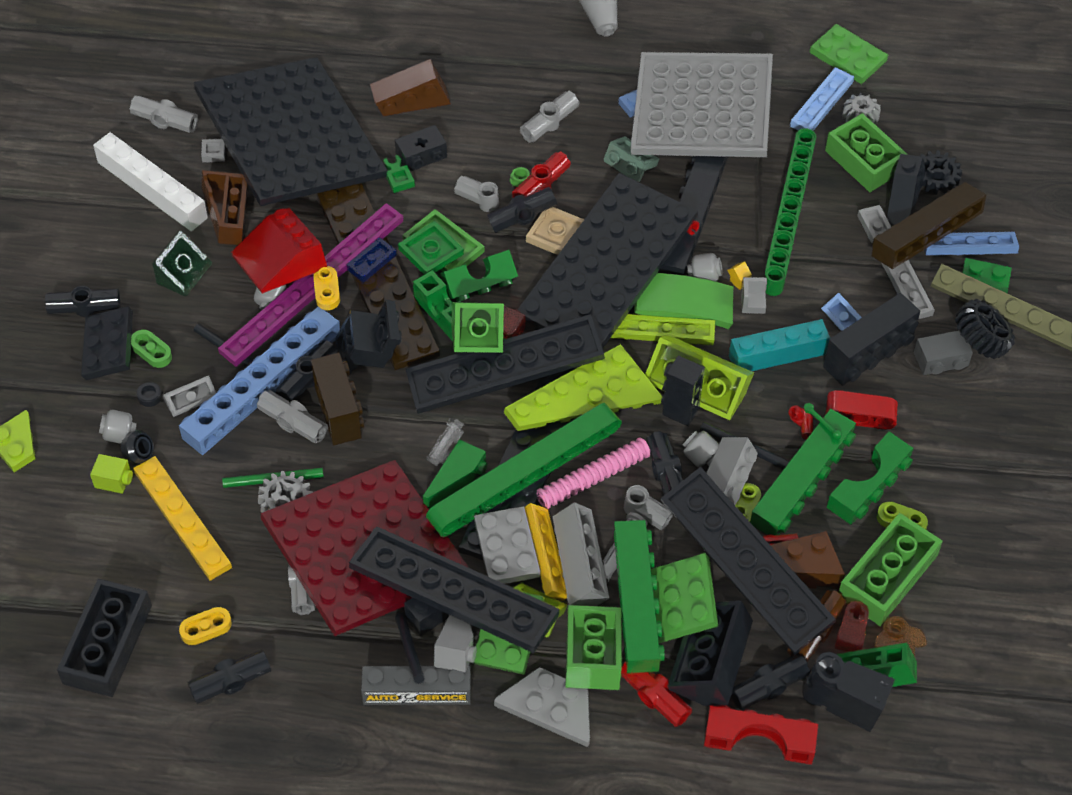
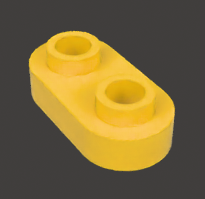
(326, 286)
(204, 625)

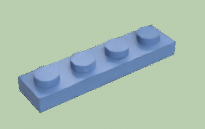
(975, 243)

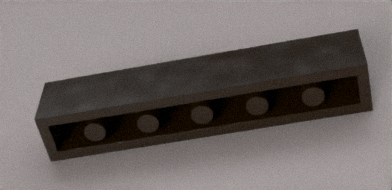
(928, 225)

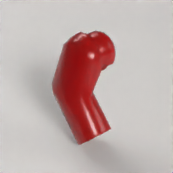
(802, 419)

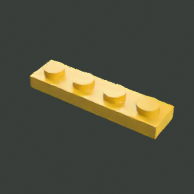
(546, 551)

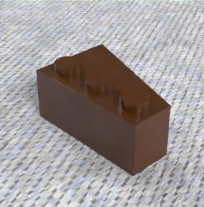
(410, 90)
(226, 204)
(812, 560)

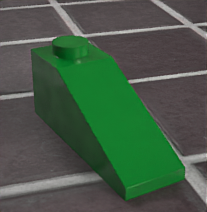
(459, 470)
(892, 660)

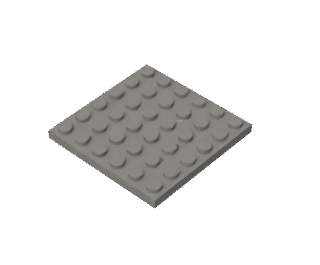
(702, 104)

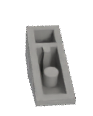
(455, 646)

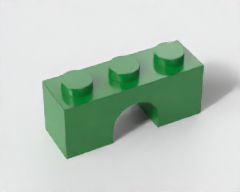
(498, 270)
(433, 298)

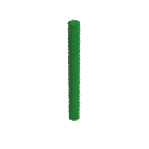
(258, 478)

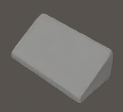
(189, 396)

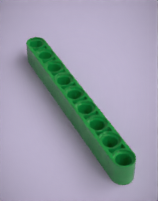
(789, 211)
(523, 469)

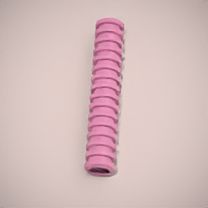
(593, 473)

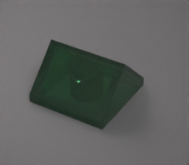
(180, 265)

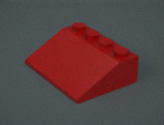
(279, 251)

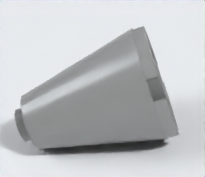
(602, 15)

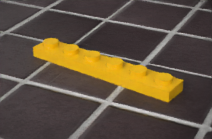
(182, 518)

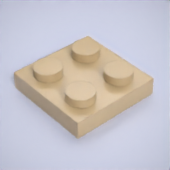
(553, 230)

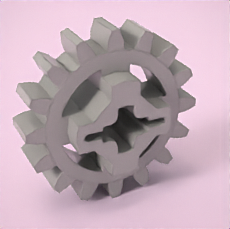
(285, 490)

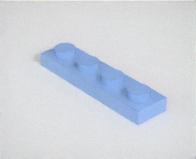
(822, 100)

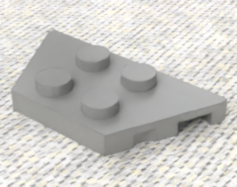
(549, 704)

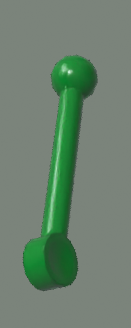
(809, 408)

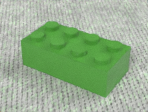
(890, 567)

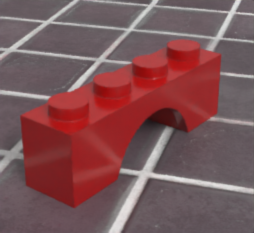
(792, 736)

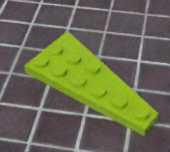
(609, 381)

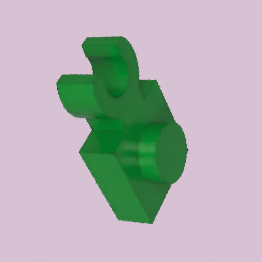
(397, 176)

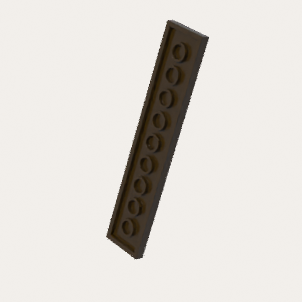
(345, 212)

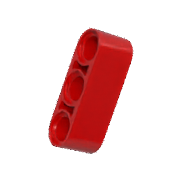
(864, 409)

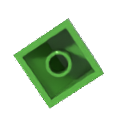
(477, 327)

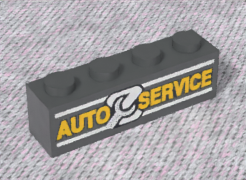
(397, 687)

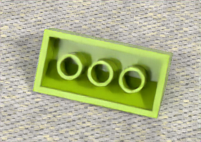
(723, 381)

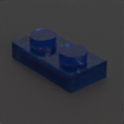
(371, 259)

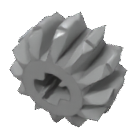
(859, 105)

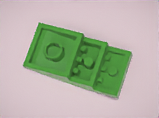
(687, 298)

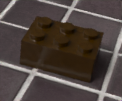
(337, 398)

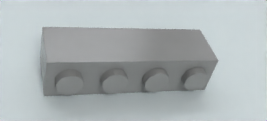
(732, 465)
(580, 556)

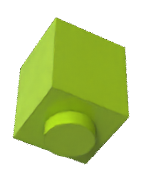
(111, 473)

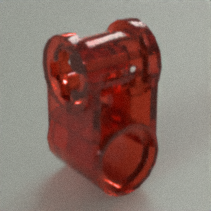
(852, 631)

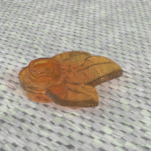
(907, 634)

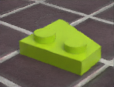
(16, 442)

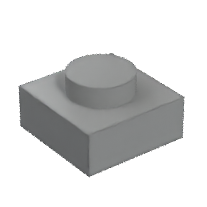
(213, 150)

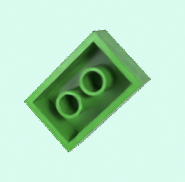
(864, 152)
(593, 647)

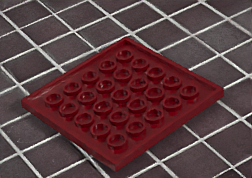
(331, 524)

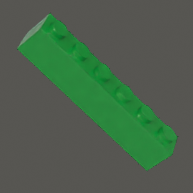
(802, 474)
(637, 597)

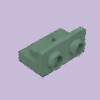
(632, 166)

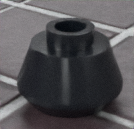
(137, 447)

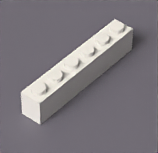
(150, 181)

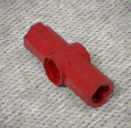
(543, 175)
(655, 694)

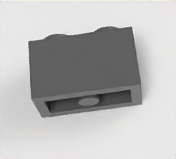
(942, 353)

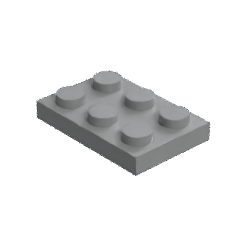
(507, 545)

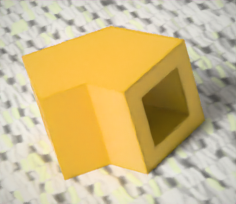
(737, 273)

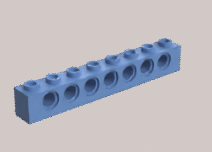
(254, 380)

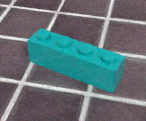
(780, 346)

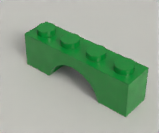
(852, 498)

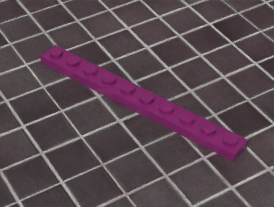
(303, 291)

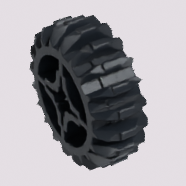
(985, 329)

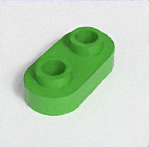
(152, 350)

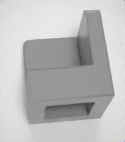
(753, 295)

